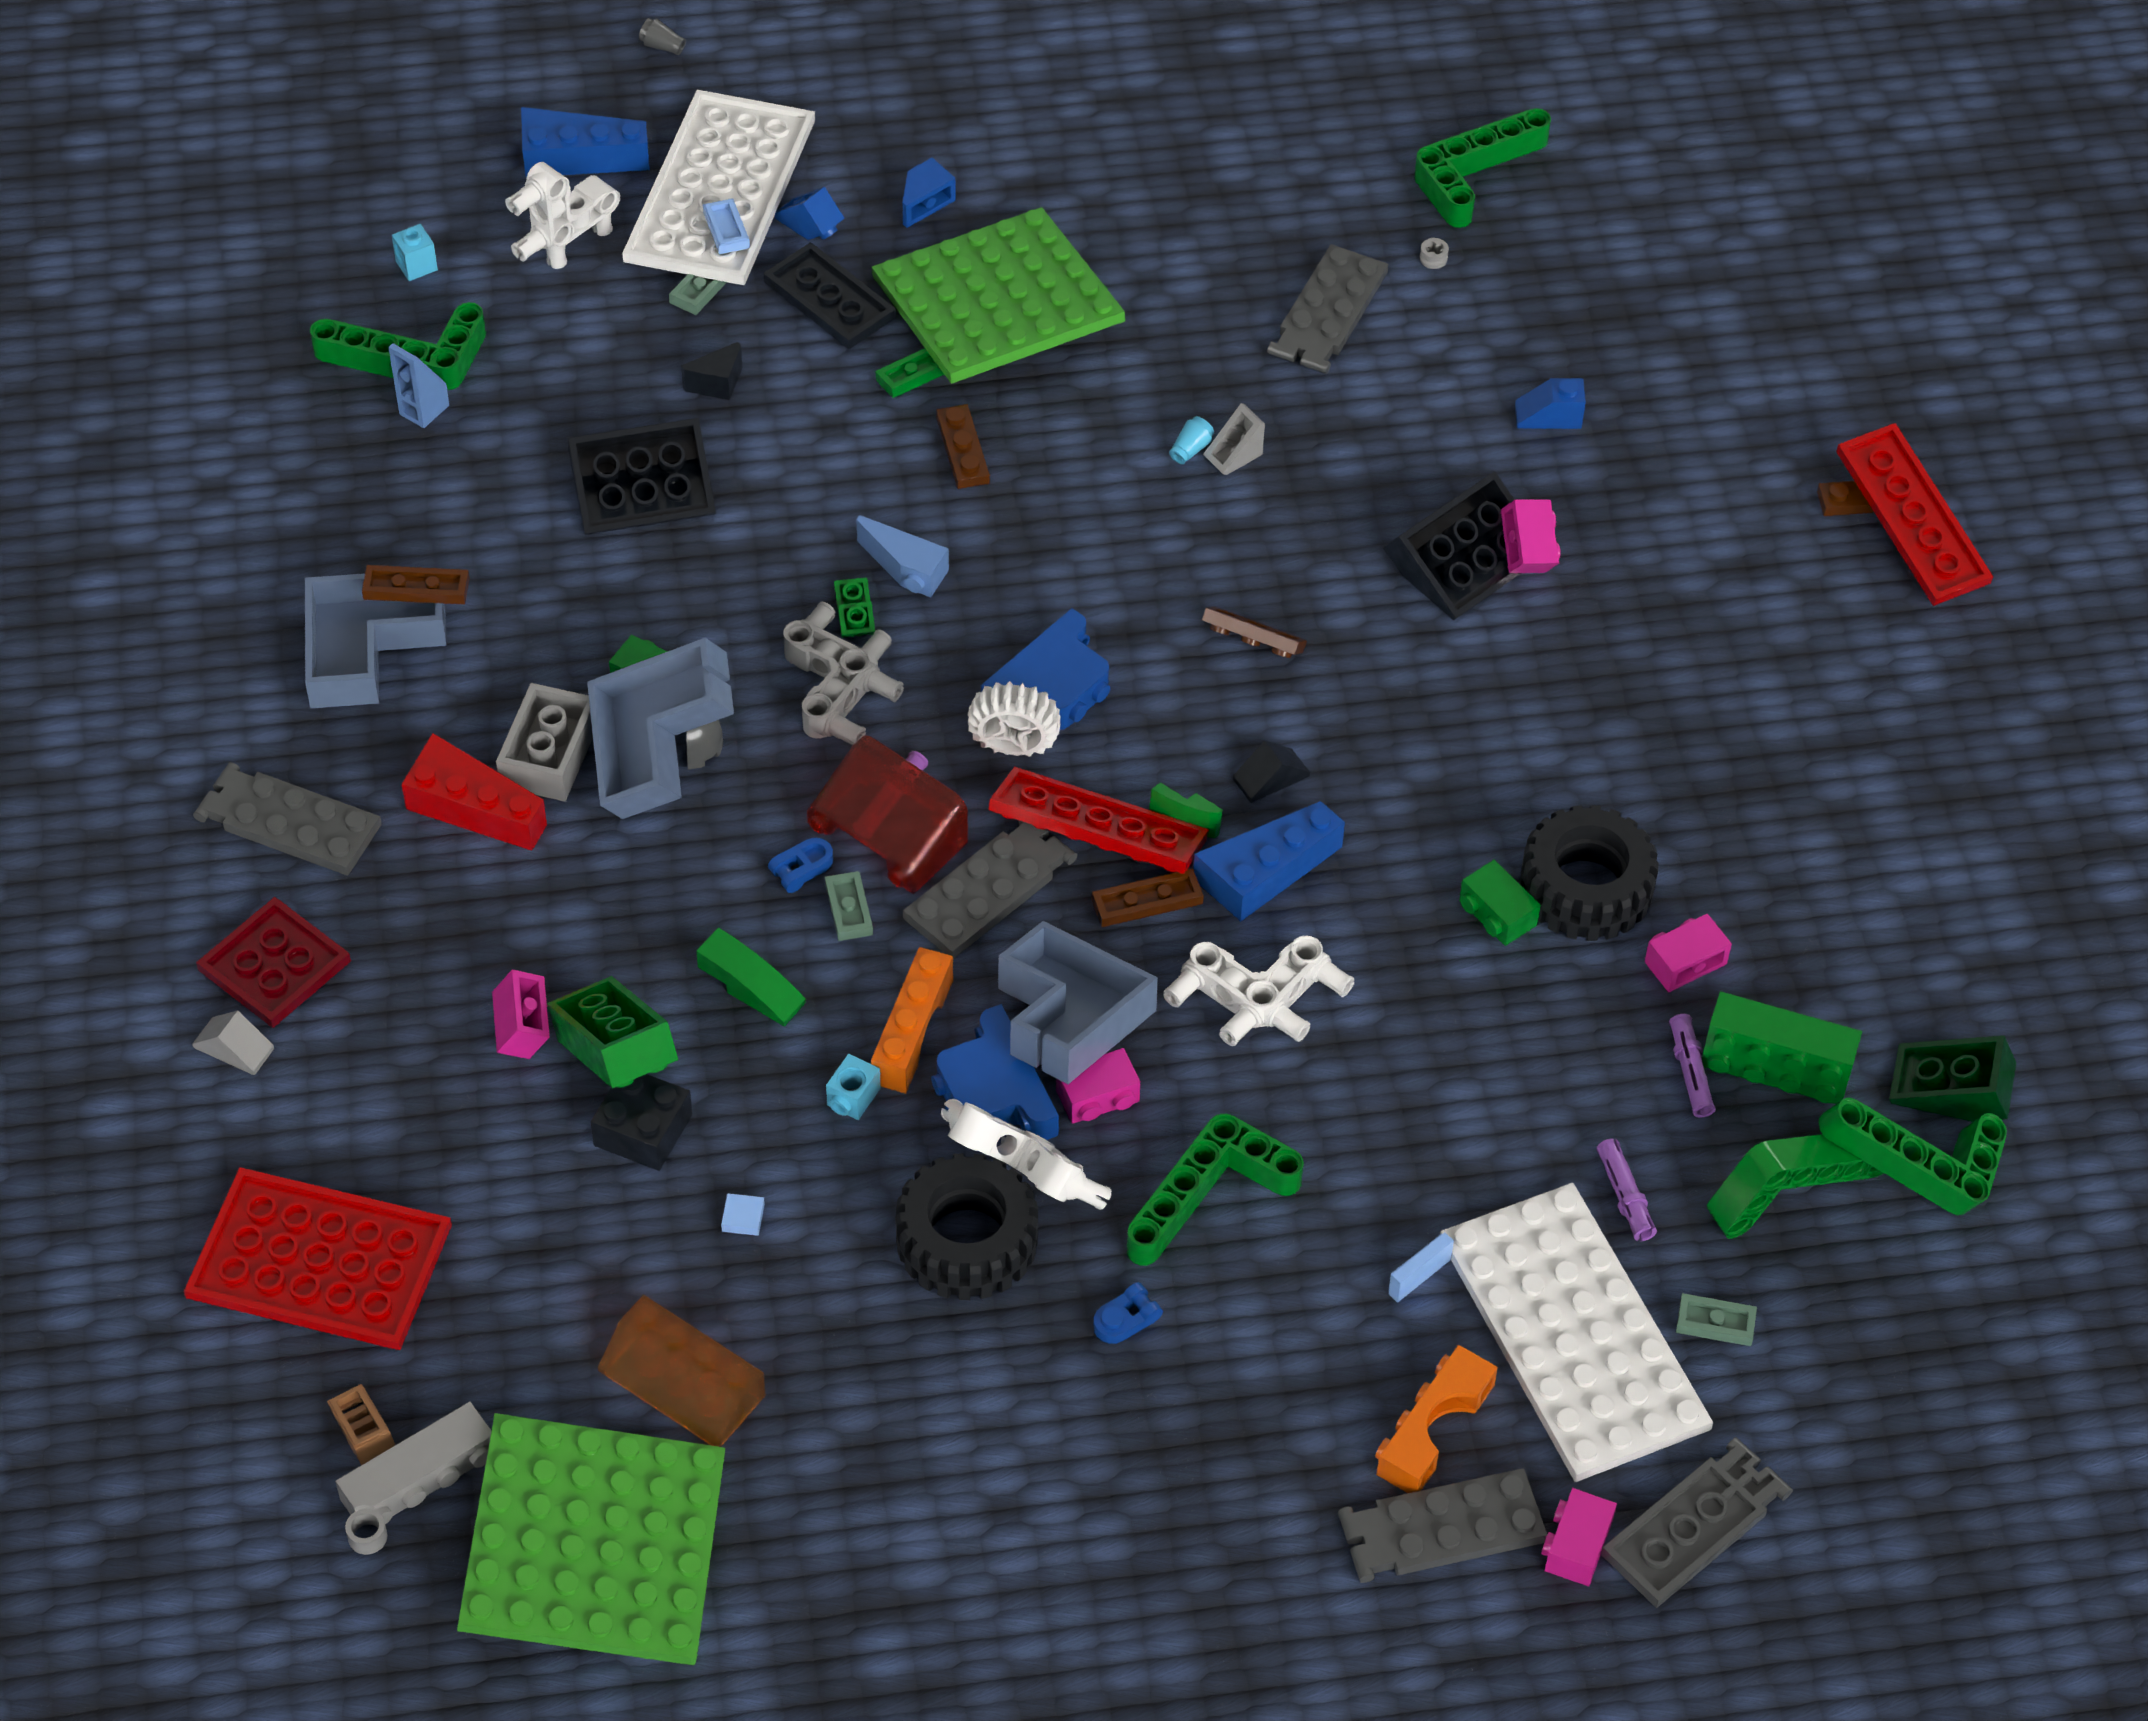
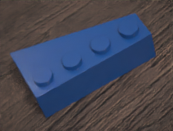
(583, 142)
(1268, 859)

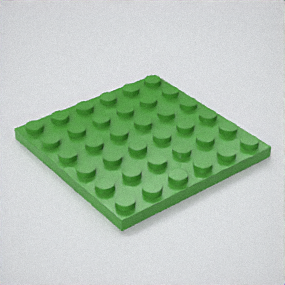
(997, 294)
(592, 1539)

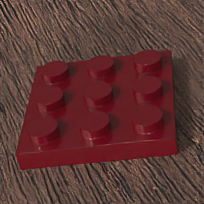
(273, 962)

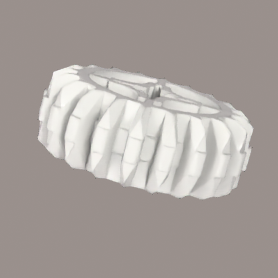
(1014, 719)

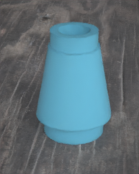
(1192, 439)

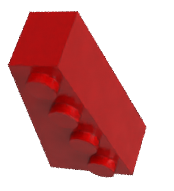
(472, 796)

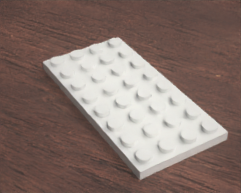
(720, 153)
(1576, 1332)

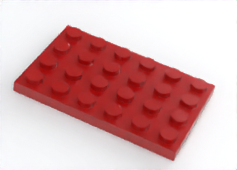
(318, 1258)

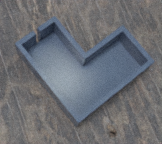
(349, 632)
(642, 711)
(1076, 997)

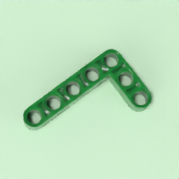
(1446, 162)
(369, 348)
(1780, 1166)
(1200, 1178)
(1948, 1181)

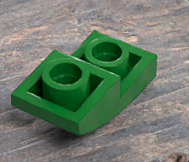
(854, 607)
(1192, 810)

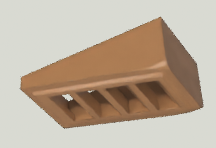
(371, 1442)

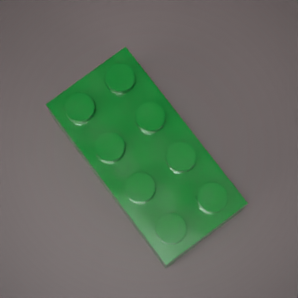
(613, 1032)
(1780, 1048)

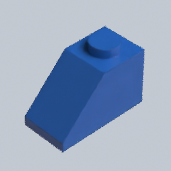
(927, 191)
(811, 214)
(1552, 405)

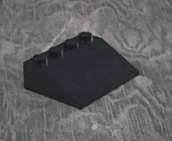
(641, 476)
(1459, 549)

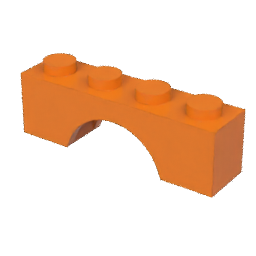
(904, 1032)
(1460, 1386)

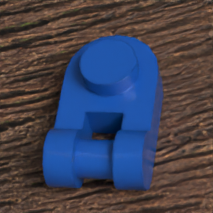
(812, 856)
(1116, 1324)

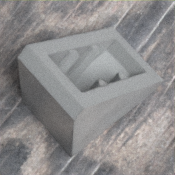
(1237, 441)
(234, 1041)

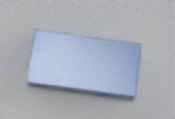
(726, 226)
(1420, 1266)

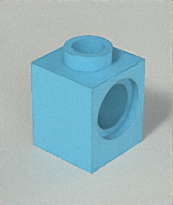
(414, 252)
(857, 1075)

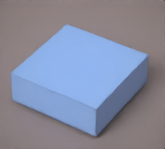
(742, 1214)

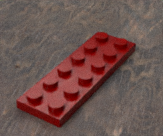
(1914, 514)
(1098, 820)

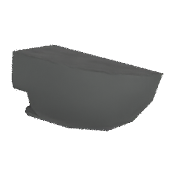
(703, 744)

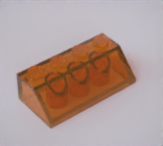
(682, 1372)

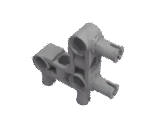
(846, 674)

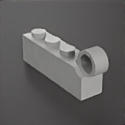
(411, 1472)

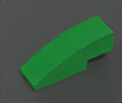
(749, 977)

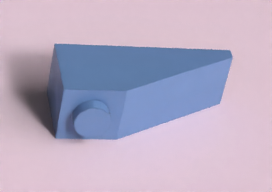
(418, 389)
(907, 558)

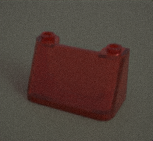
(893, 812)

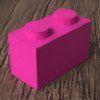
(1530, 536)
(1687, 952)
(520, 1014)
(1101, 1088)
(1579, 1536)

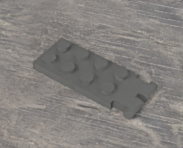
(1329, 308)
(289, 818)
(987, 887)
(1694, 1523)
(1444, 1525)

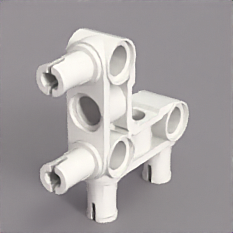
(560, 213)
(1243, 990)
(1023, 1151)

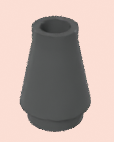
(660, 36)

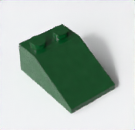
(1955, 1077)

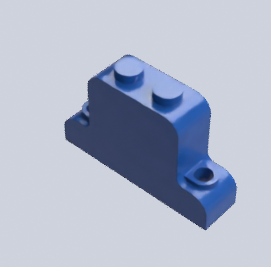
(1062, 667)
(995, 1080)

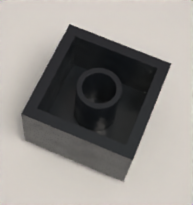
(642, 1120)

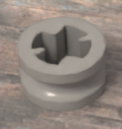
(1434, 253)

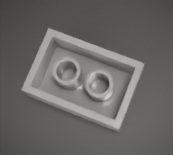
(547, 741)

